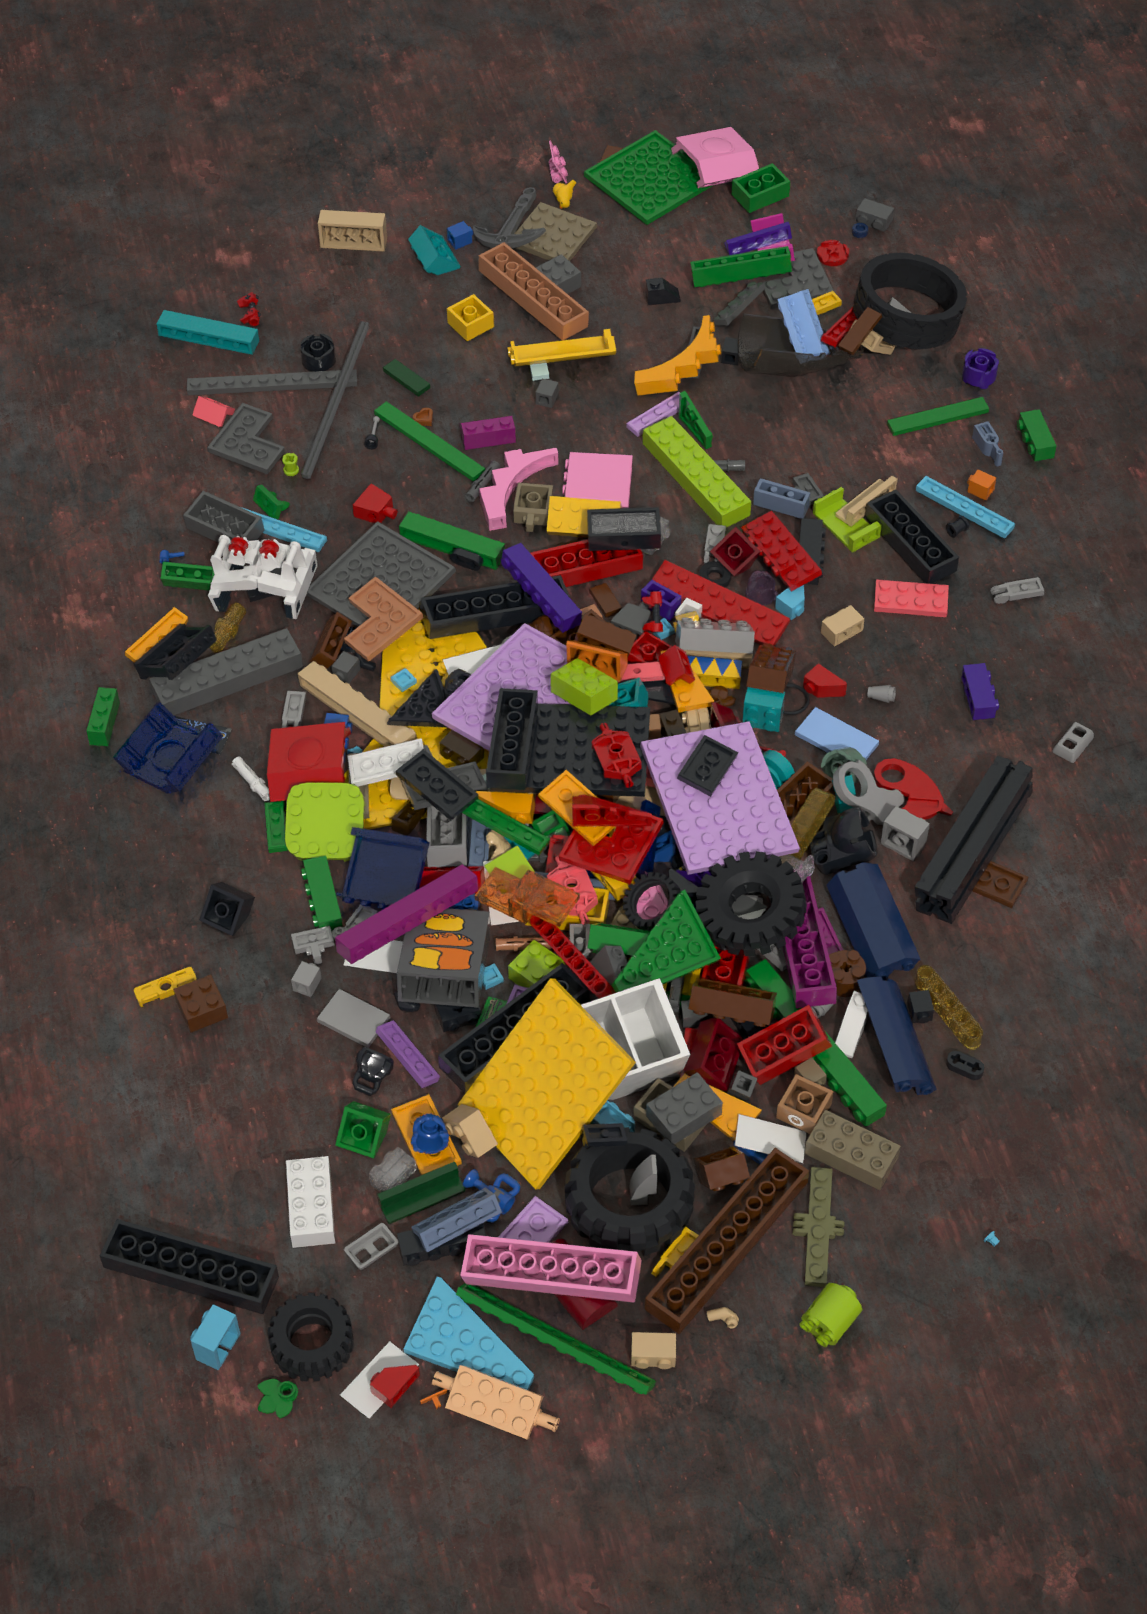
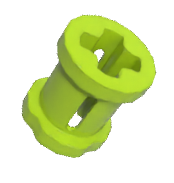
(290, 462)

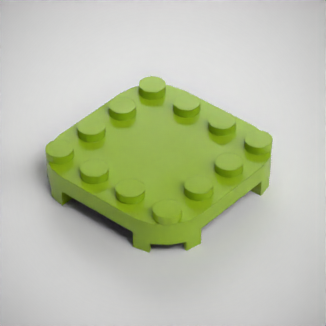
(322, 820)

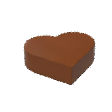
(424, 417)

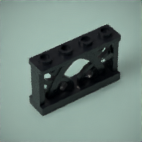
(175, 652)

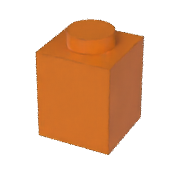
(981, 484)

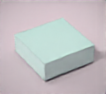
(539, 371)

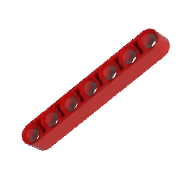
(572, 957)

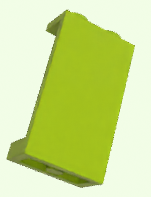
(853, 536)

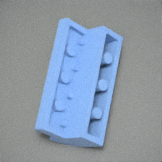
(802, 323)

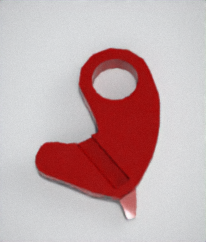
(922, 793)

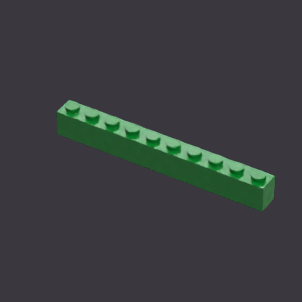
(841, 1073)

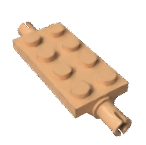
(495, 1402)

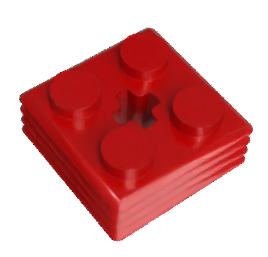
(647, 649)

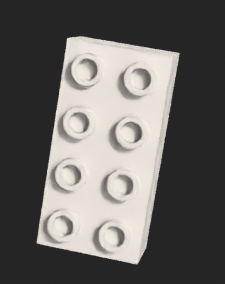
(310, 1202)

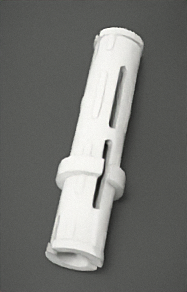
(256, 784)

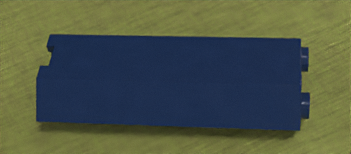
(873, 920)

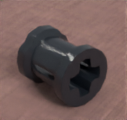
(957, 526)

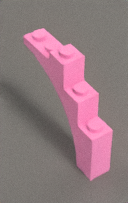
(505, 480)

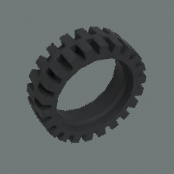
(636, 892)

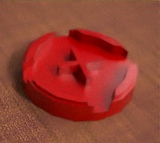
(832, 253)

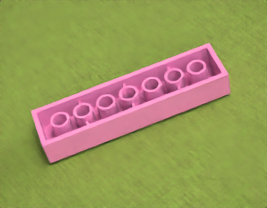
(551, 1268)

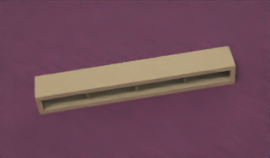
(347, 701)

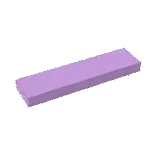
(654, 415)

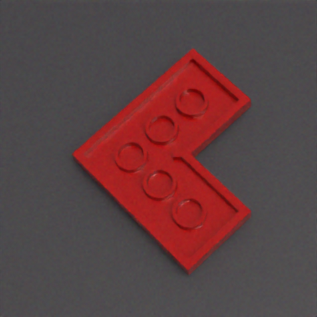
(613, 856)

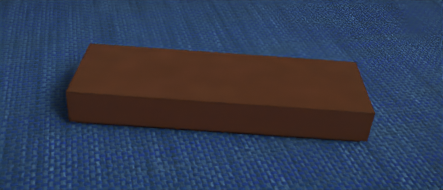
(860, 331)

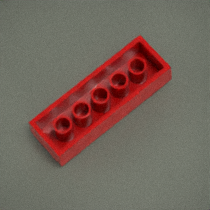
(580, 565)

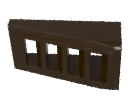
(400, 822)

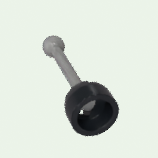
(371, 440)

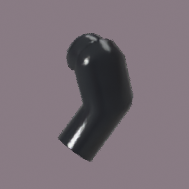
(406, 1006)

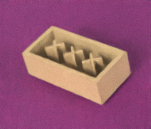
(352, 230)

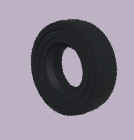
(716, 566)

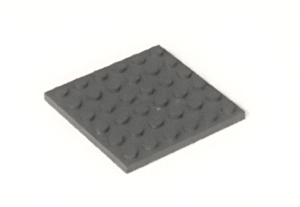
(389, 557)

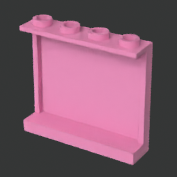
(598, 477)

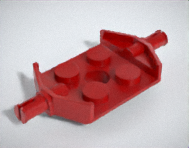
(617, 764)

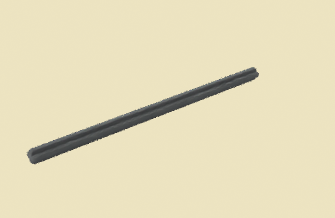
(335, 400)

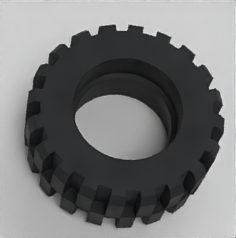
(315, 1362)

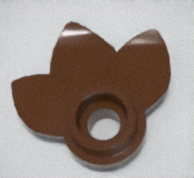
(720, 696)

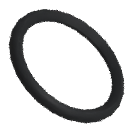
(806, 703)

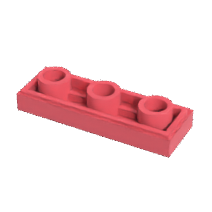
(646, 671)

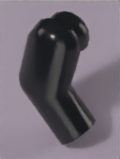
(365, 664)

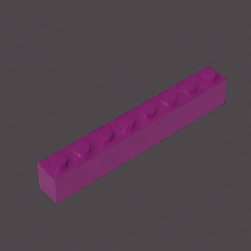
(406, 914)

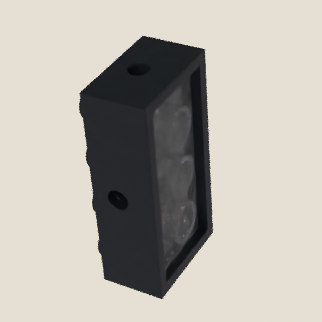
(624, 529)

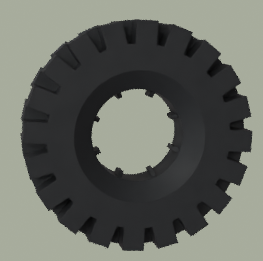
(745, 876)

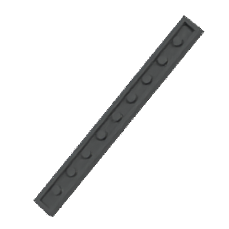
(267, 382)

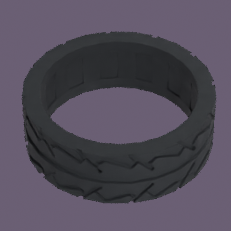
(919, 274)

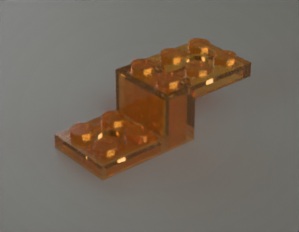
(527, 896)

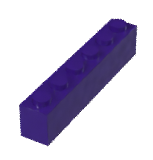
(541, 587)

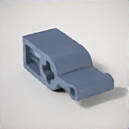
(987, 441)

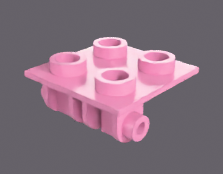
(557, 164)

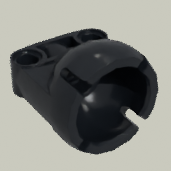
(843, 842)

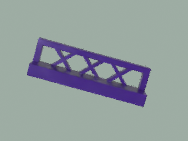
(758, 239)

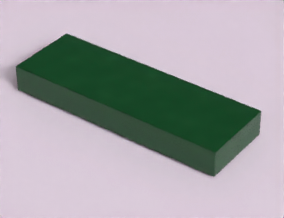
(406, 377)

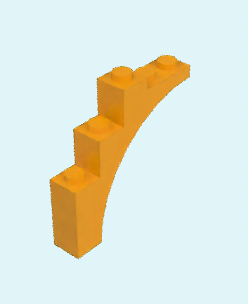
(686, 364)

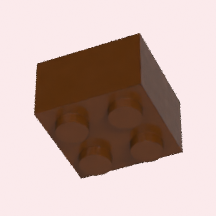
(200, 1003)
(722, 1168)

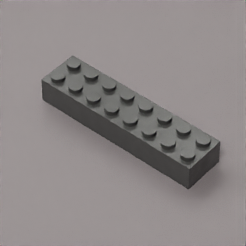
(228, 672)

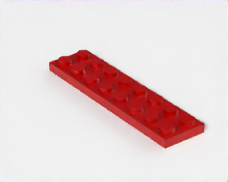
(722, 603)

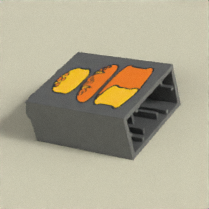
(445, 959)

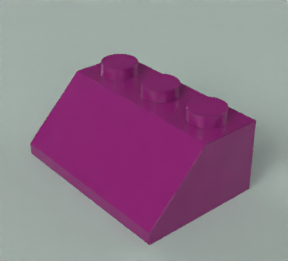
(488, 432)

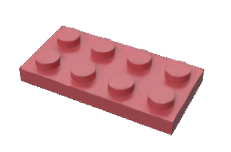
(911, 598)

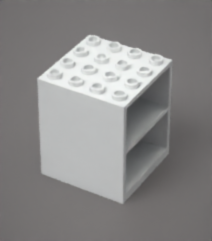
(647, 1030)

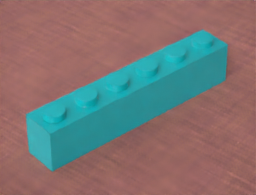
(208, 332)

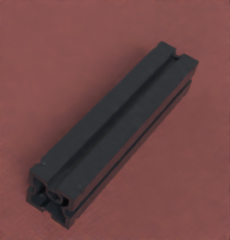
(974, 839)

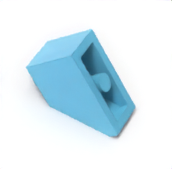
(791, 603)

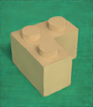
(471, 1128)

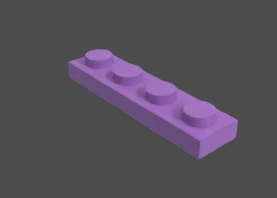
(407, 1054)

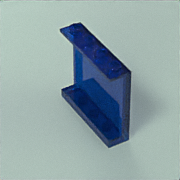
(383, 867)

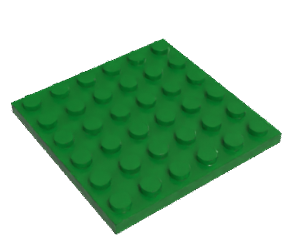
(648, 177)

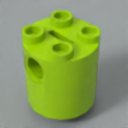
(831, 1314)

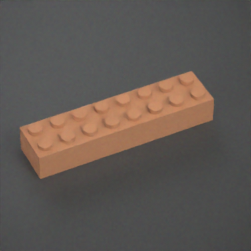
(533, 291)

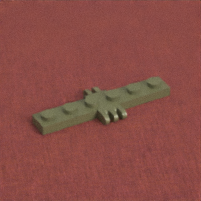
(818, 1227)

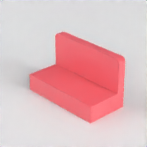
(212, 411)

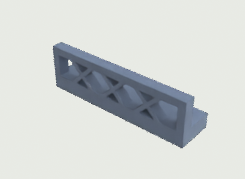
(476, 843)
(457, 1219)

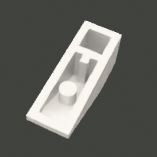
(852, 1025)

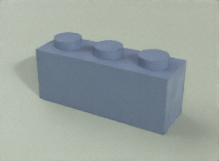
(781, 498)

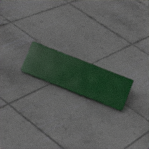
(420, 1193)

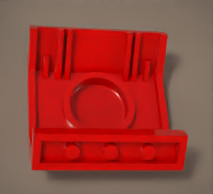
(305, 756)

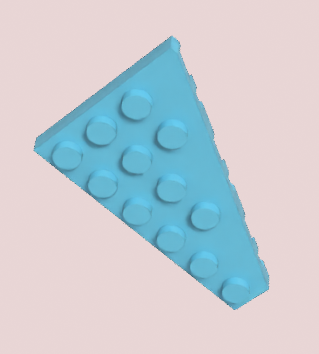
(455, 1336)

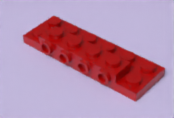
(781, 551)

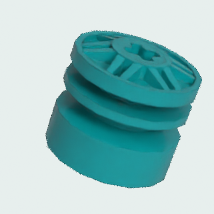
(778, 767)

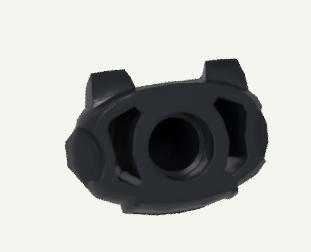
(373, 1068)

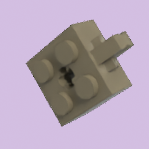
(532, 504)

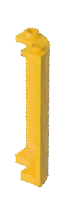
(562, 350)

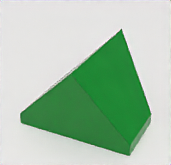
(550, 825)

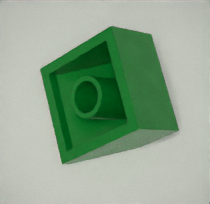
(362, 1129)

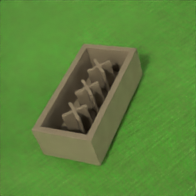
(852, 1149)

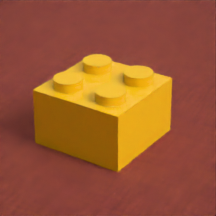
(470, 317)

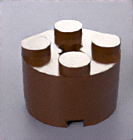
(847, 969)

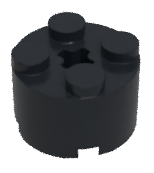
(318, 352)

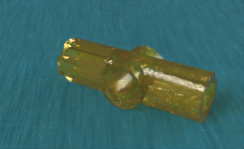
(227, 626)

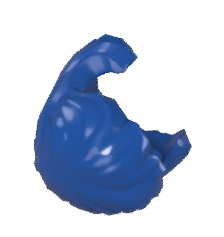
(429, 1134)

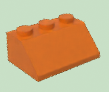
(605, 660)

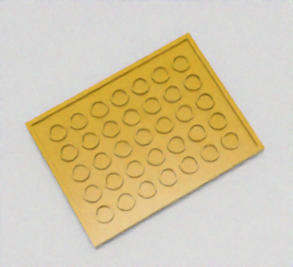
(547, 1082)

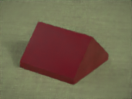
(735, 552)

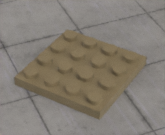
(563, 233)

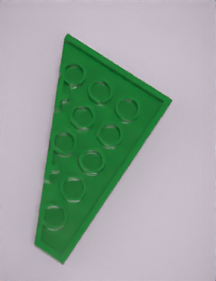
(671, 949)

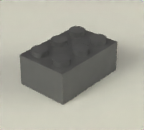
(684, 1109)

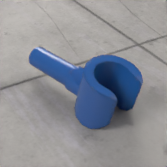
(165, 555)

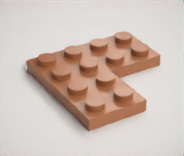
(388, 618)

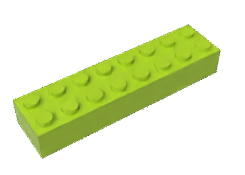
(696, 472)

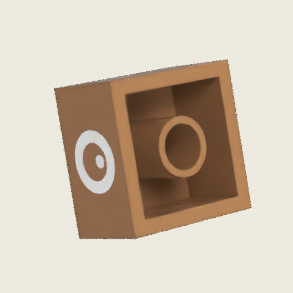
(804, 1103)

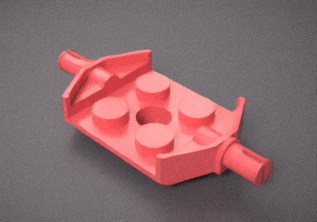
(568, 874)

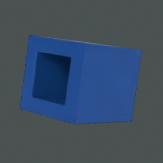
(459, 235)

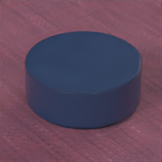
(860, 230)

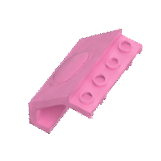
(718, 155)

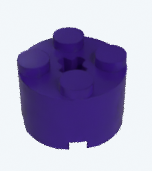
(980, 368)

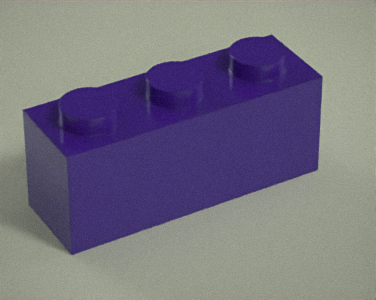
(979, 691)

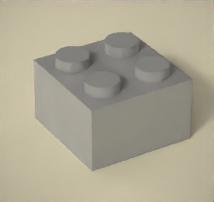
(905, 833)

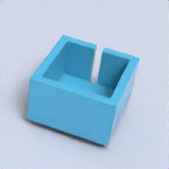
(216, 1329)

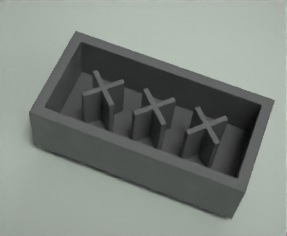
(216, 517)

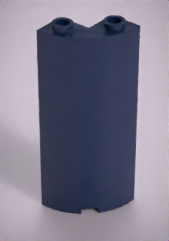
(896, 1035)

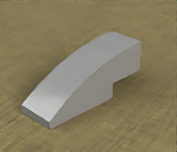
(643, 1181)

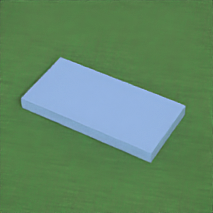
(831, 734)

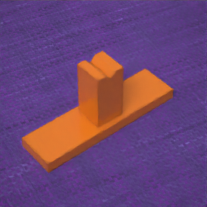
(434, 1398)

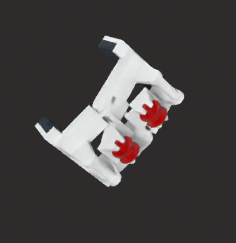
(263, 558)

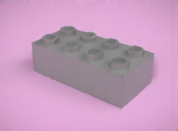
(714, 636)
(446, 839)

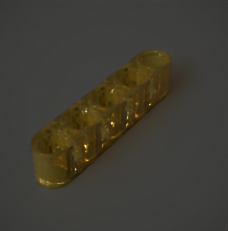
(811, 818)
(952, 1015)

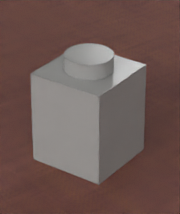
(306, 978)

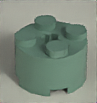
(838, 757)

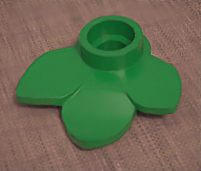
(275, 1399)

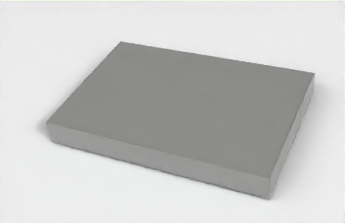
(353, 1018)

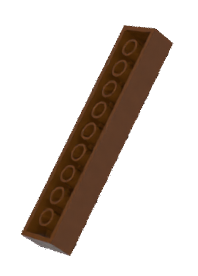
(726, 1240)

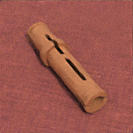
(518, 943)

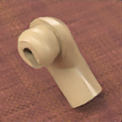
(724, 1314)

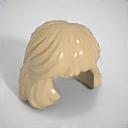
(497, 845)

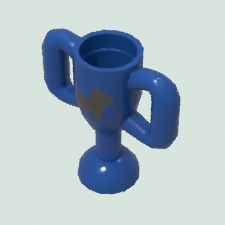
(504, 1198)

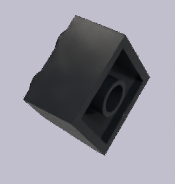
(226, 908)

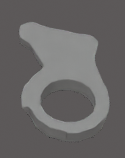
(873, 800)

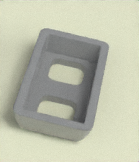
(1081, 743)
(366, 1243)

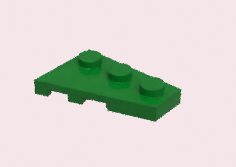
(693, 421)

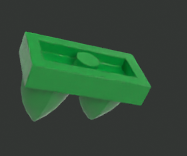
(268, 502)

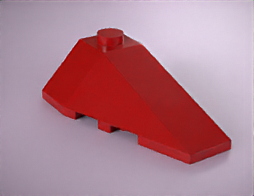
(593, 811)

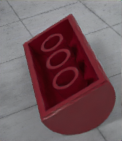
(584, 1309)

